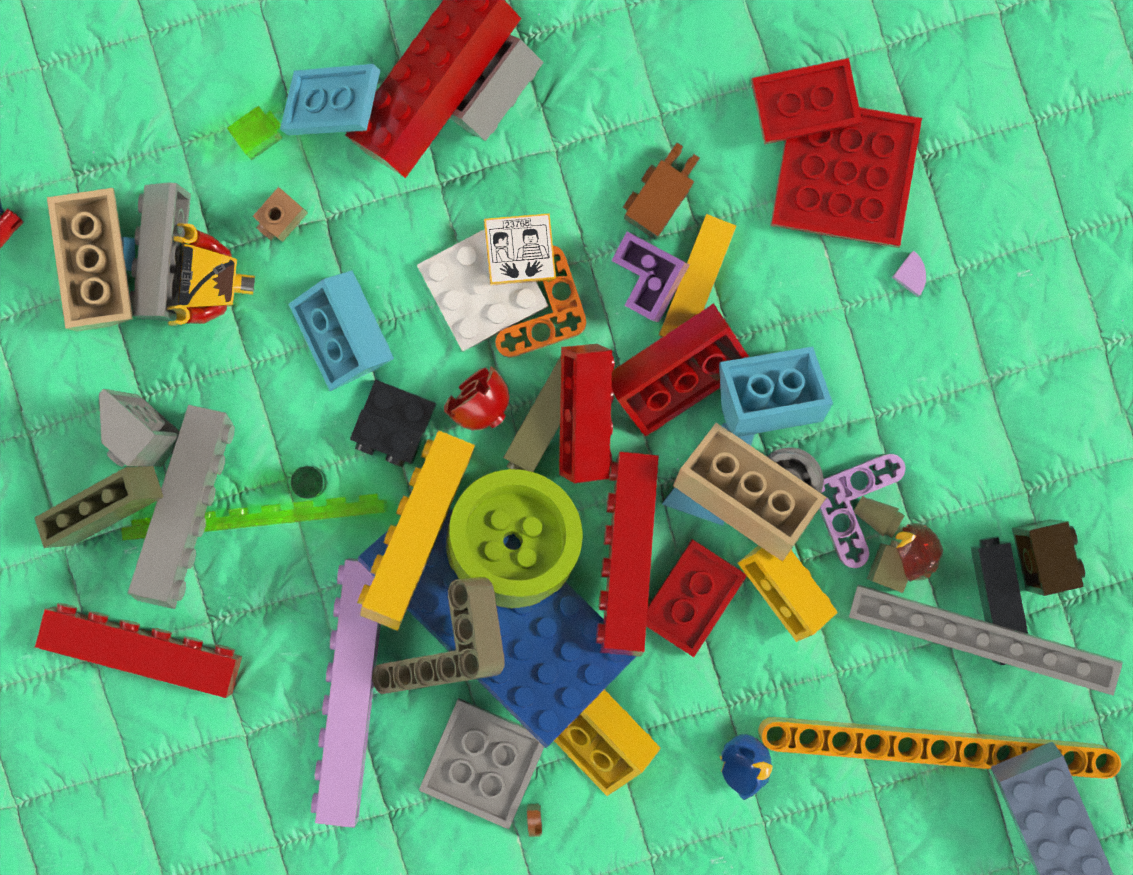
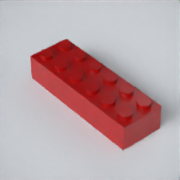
(433, 79)

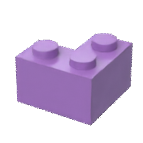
(658, 273)

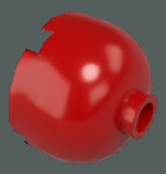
(480, 402)

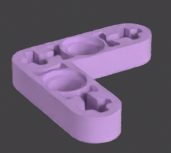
(846, 493)

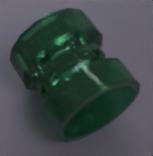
(304, 481)

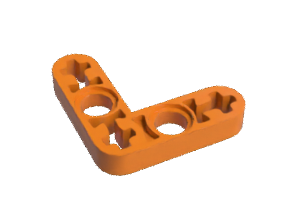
(560, 310)

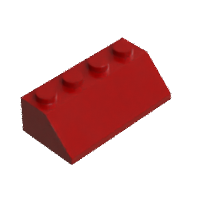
(662, 377)

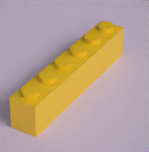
(416, 531)

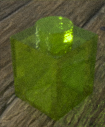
(256, 132)

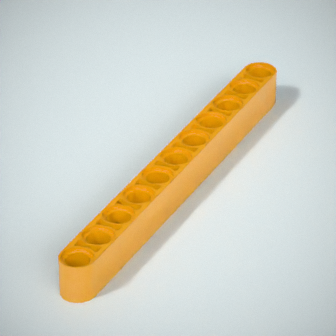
(922, 740)

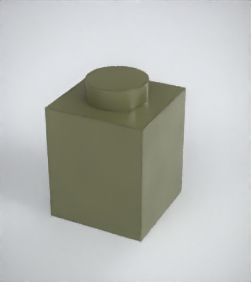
(888, 568)

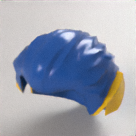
(746, 765)

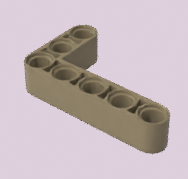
(476, 643)

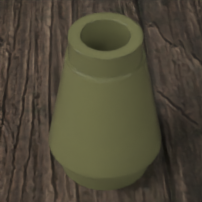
(879, 516)

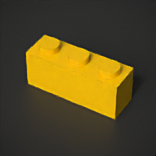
(789, 591)

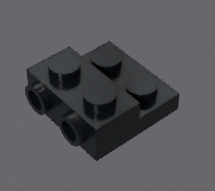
(392, 423)

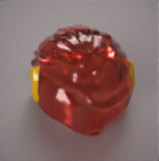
(919, 551)

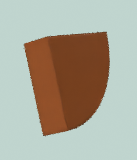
(534, 820)

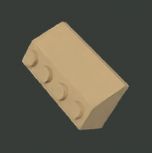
(89, 259)
(749, 491)

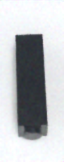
(998, 584)

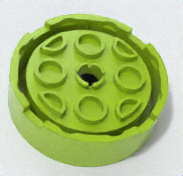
(537, 515)

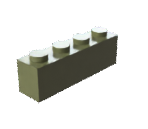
(99, 506)

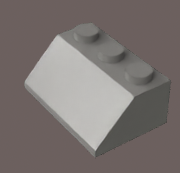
(497, 88)

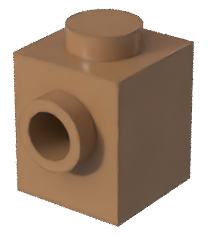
(279, 215)

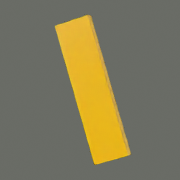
(701, 274)

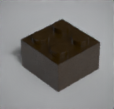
(1049, 557)

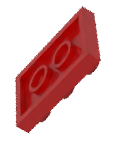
(806, 101)
(693, 597)

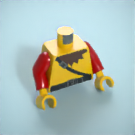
(206, 278)

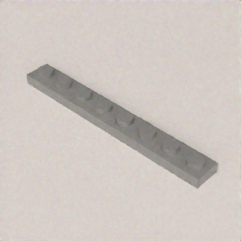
(986, 639)

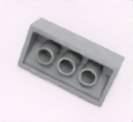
(159, 256)
(134, 430)

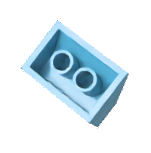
(340, 330)
(773, 392)

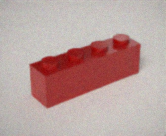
(586, 412)

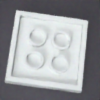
(466, 299)

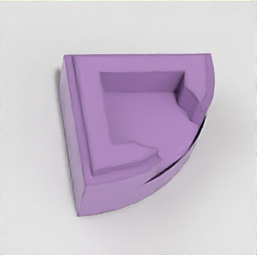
(912, 274)

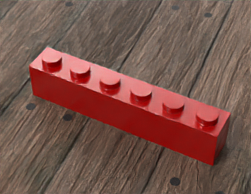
(629, 554)
(138, 650)

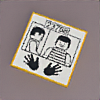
(519, 249)

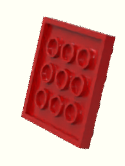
(850, 180)

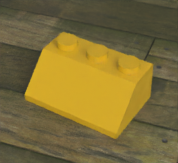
(608, 744)

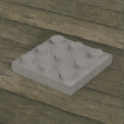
(482, 764)

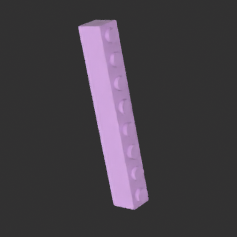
(347, 705)

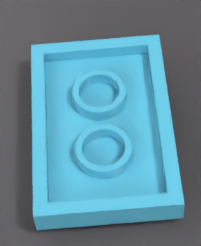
(330, 100)

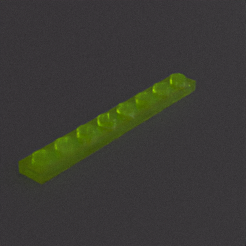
(274, 515)

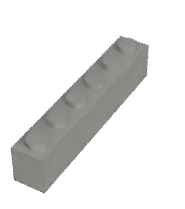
(181, 512)

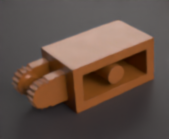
(661, 194)

